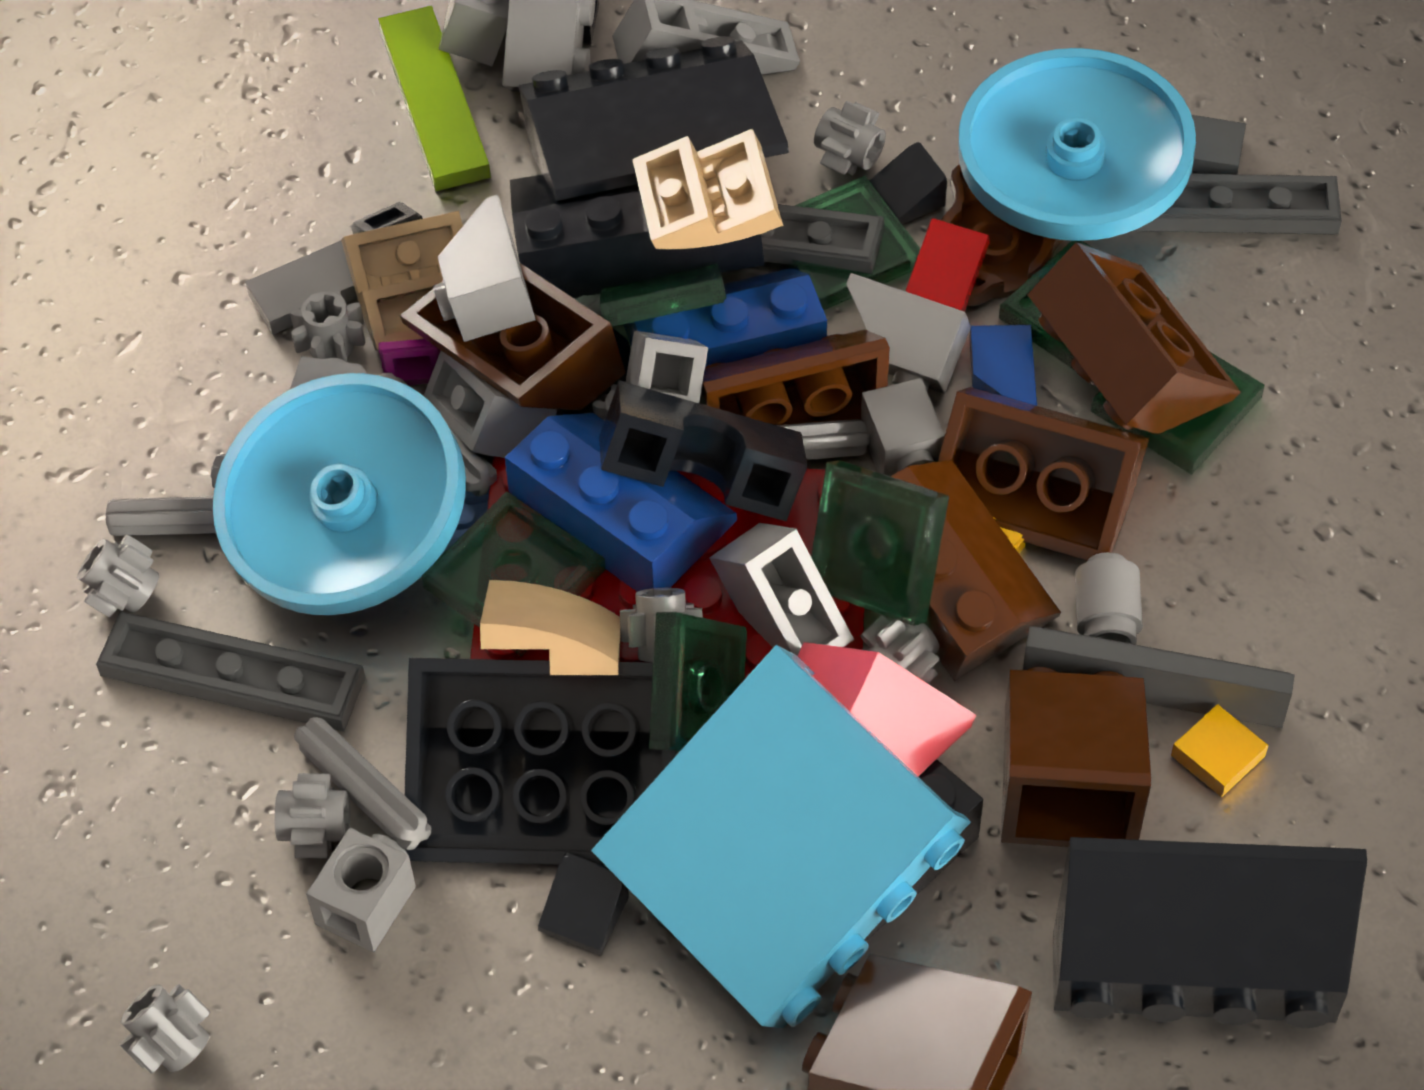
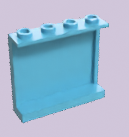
(780, 840)

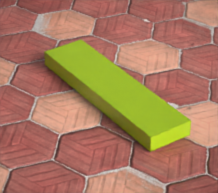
(434, 99)

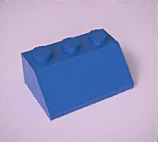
(755, 317)
(638, 527)

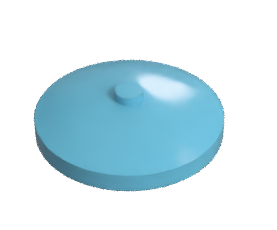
(1076, 144)
(339, 494)

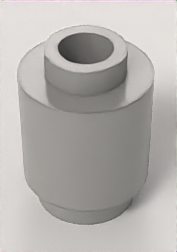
(1109, 598)

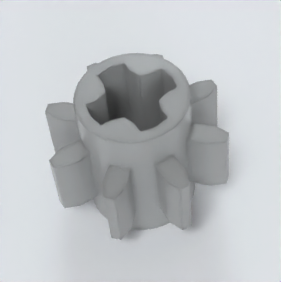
(849, 138)
(327, 326)
(118, 576)
(639, 623)
(905, 645)
(312, 815)
(165, 1028)

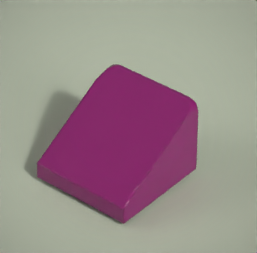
(409, 360)

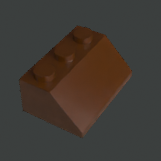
(1129, 341)
(545, 363)
(801, 382)
(1044, 470)
(981, 584)

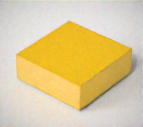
(1219, 750)

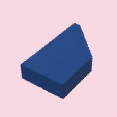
(1003, 361)

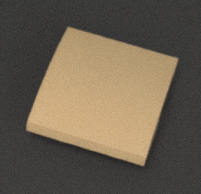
(706, 194)
(396, 269)
(577, 632)

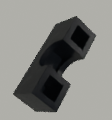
(747, 458)

